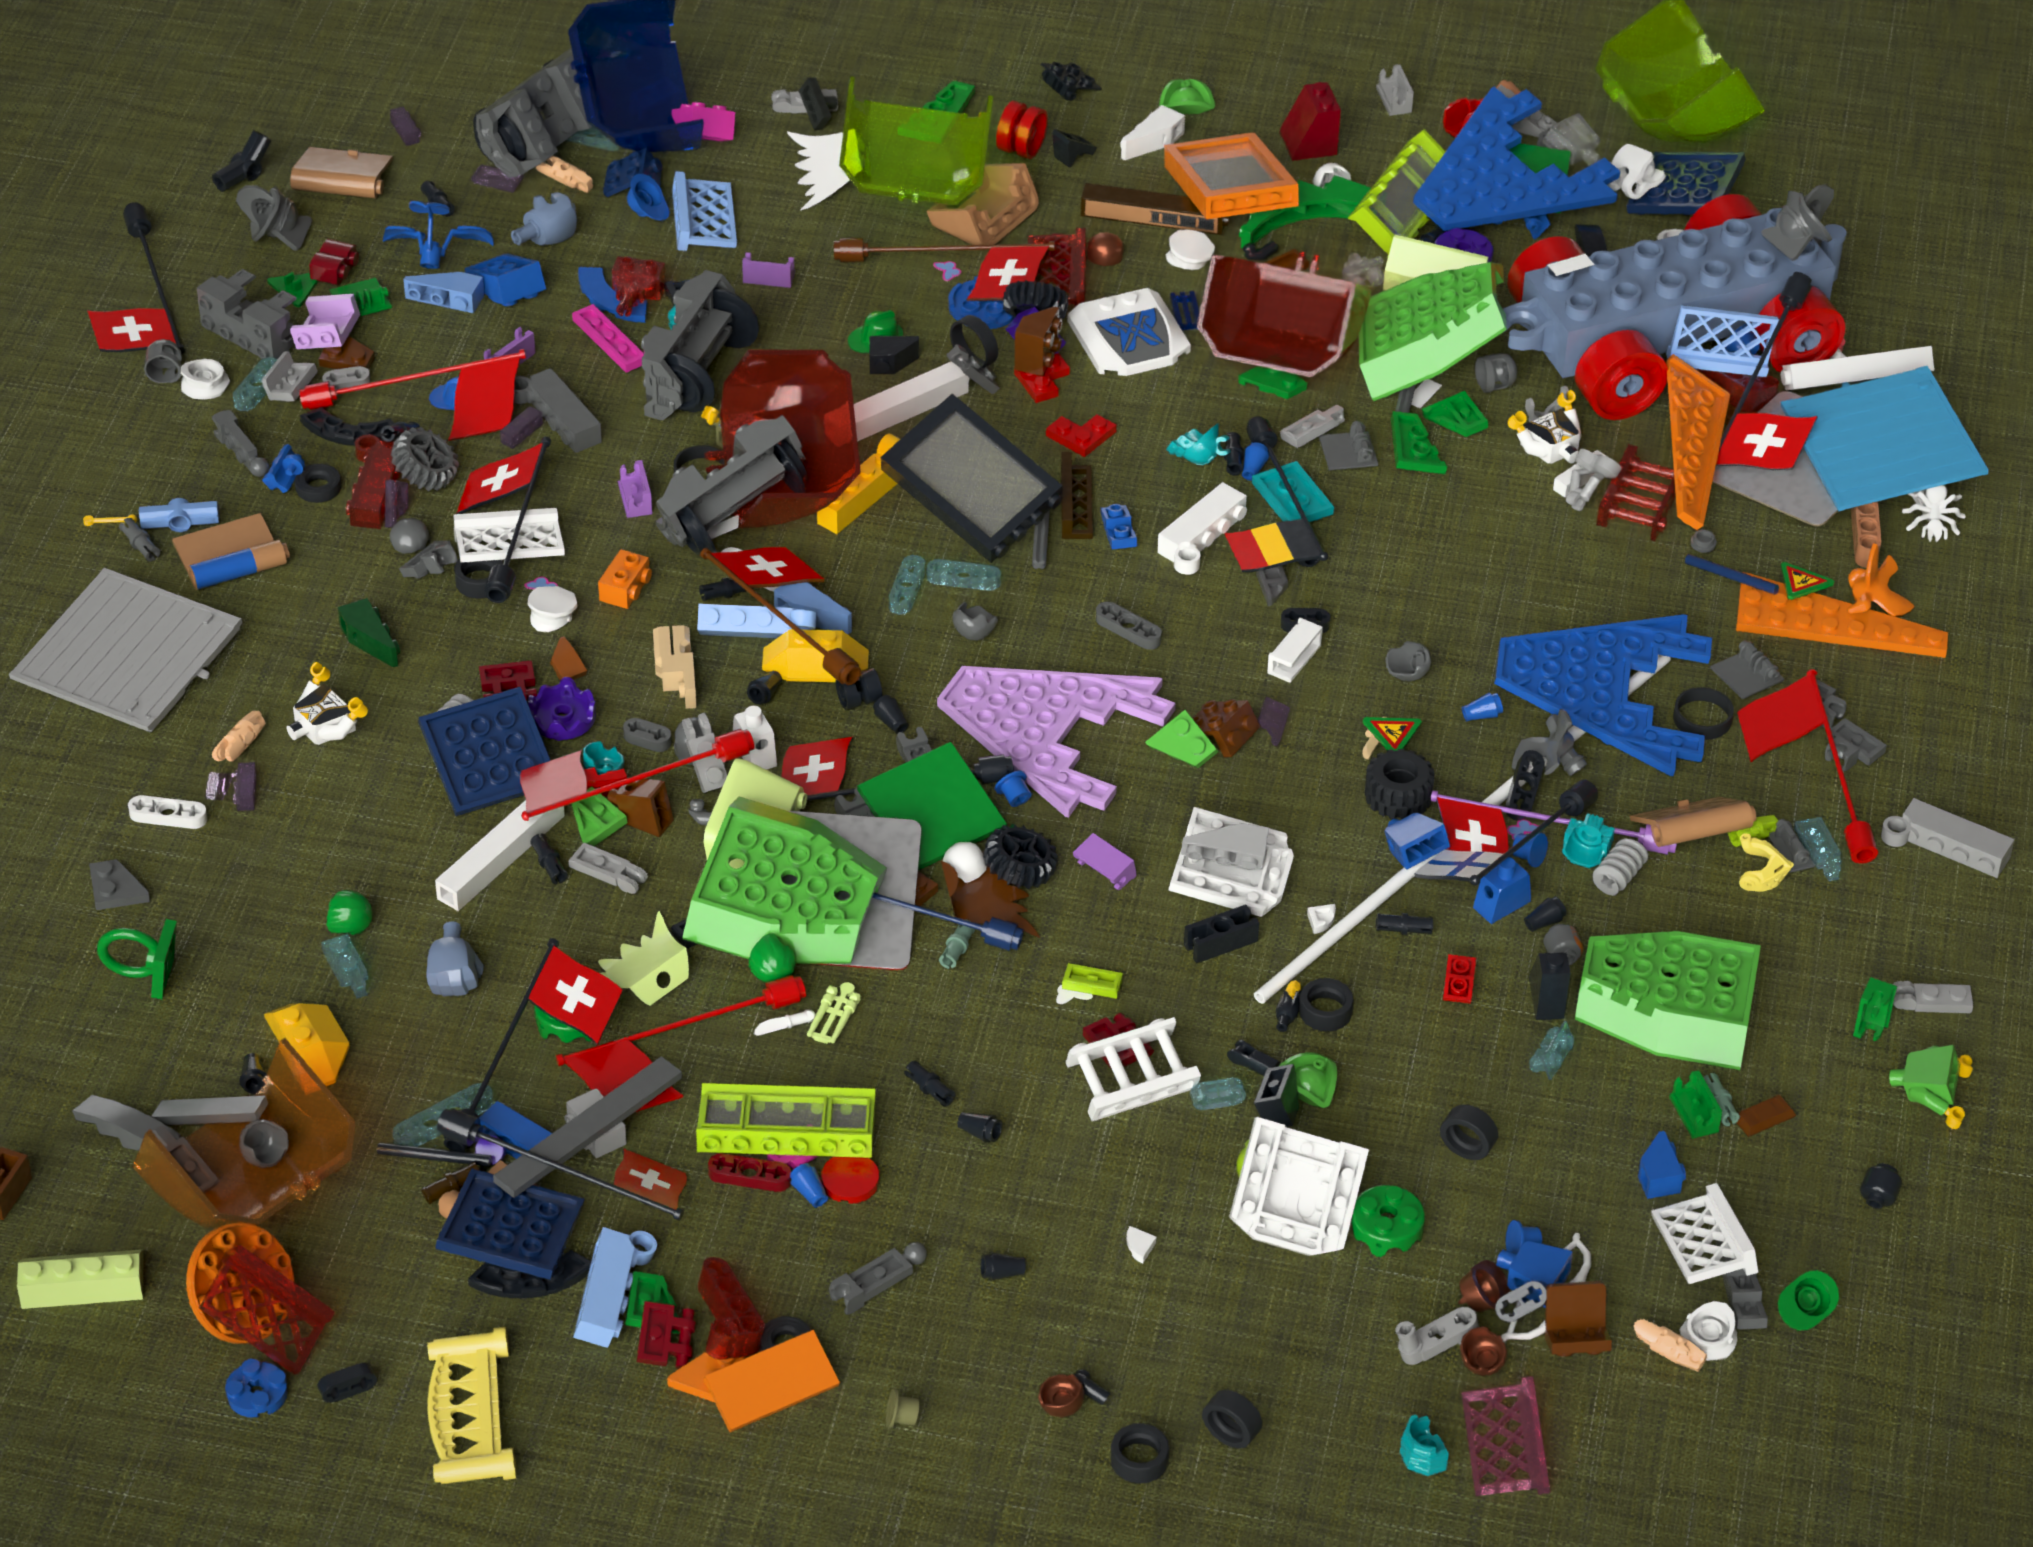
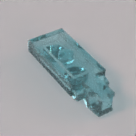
(1820, 845)
(346, 964)

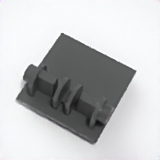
(1349, 449)
(1748, 671)

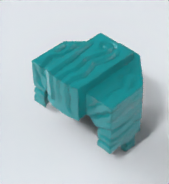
(1587, 841)
(1422, 1450)

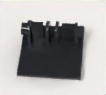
(1067, 79)

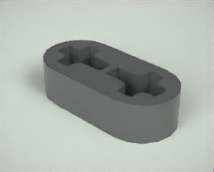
(647, 735)

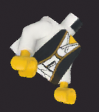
(1551, 435)
(322, 713)

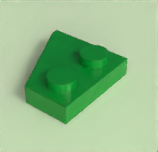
(1274, 381)

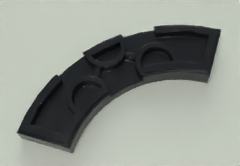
(335, 430)
(516, 1284)

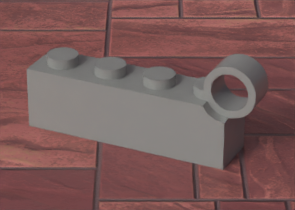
(1949, 837)

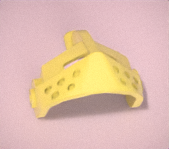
(1766, 878)

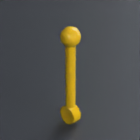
(89, 520)

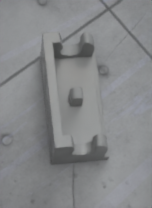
(1395, 92)

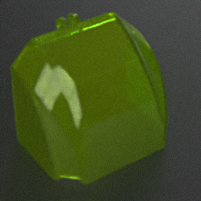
(1673, 79)
(913, 151)

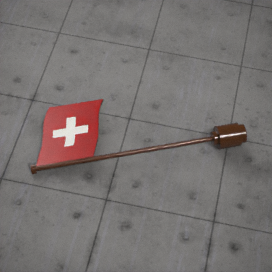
(1000, 267)
(778, 568)

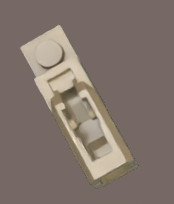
(675, 669)

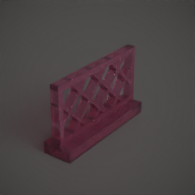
(1531, 1432)

